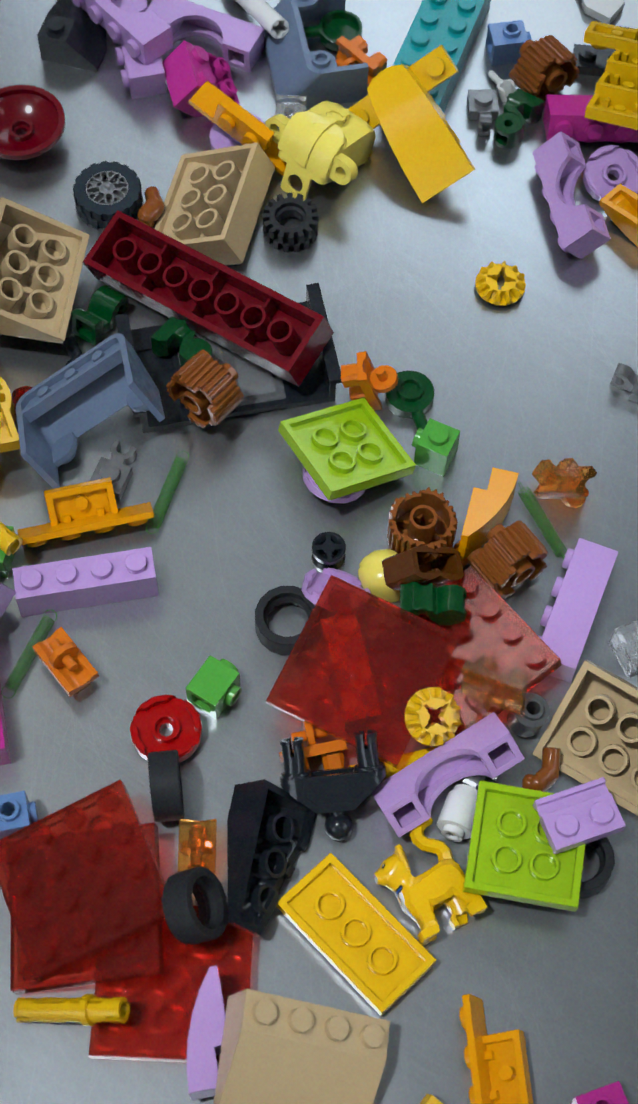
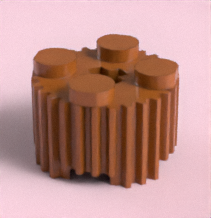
(544, 67)
(206, 389)
(421, 520)
(509, 557)

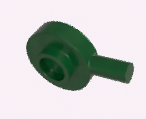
(333, 26)
(411, 397)

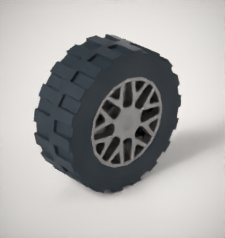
(105, 181)

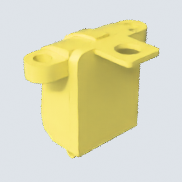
(321, 145)

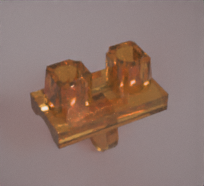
(563, 481)
(494, 688)
(197, 844)

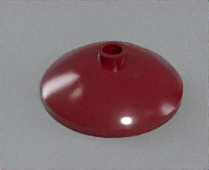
(29, 121)

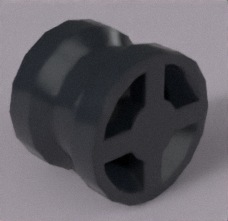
(328, 544)

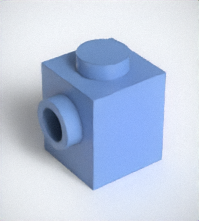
(505, 40)
(16, 812)

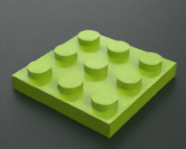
(346, 448)
(512, 854)

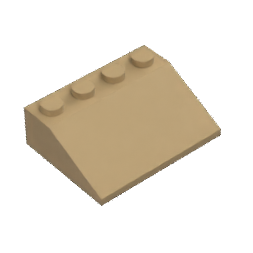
(217, 200)
(37, 273)
(598, 733)
(298, 1052)

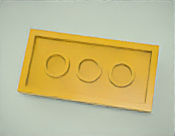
(356, 933)

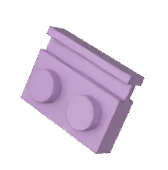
(579, 815)

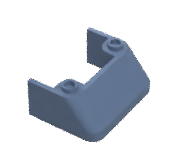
(316, 72)
(79, 399)

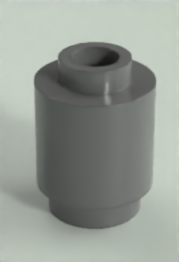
(532, 717)

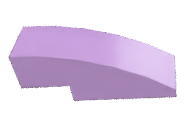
(205, 1037)

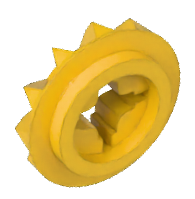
(511, 290)
(417, 716)

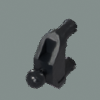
(333, 789)

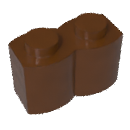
(423, 566)

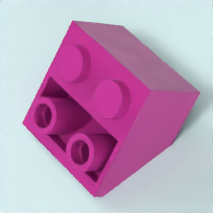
(189, 69)

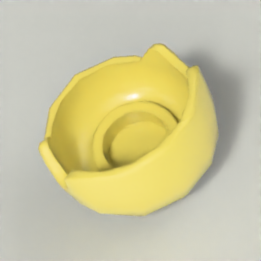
(372, 575)

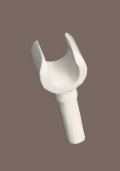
(503, 86)

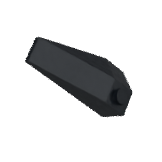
(72, 37)
(262, 844)

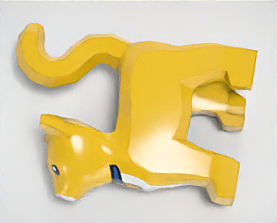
(430, 890)

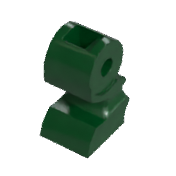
(510, 125)
(100, 314)
(175, 335)
(441, 604)

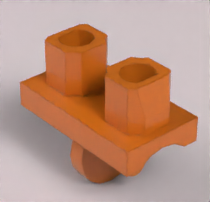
(355, 51)
(368, 381)
(66, 662)
(330, 752)

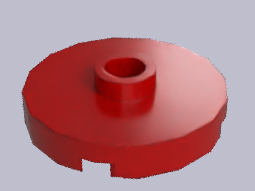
(163, 713)

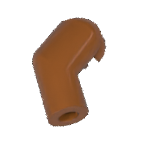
(152, 208)
(549, 771)

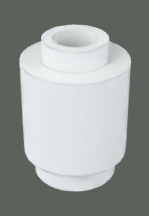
(458, 813)

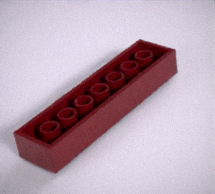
(209, 297)

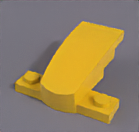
(617, 89)
(415, 123)

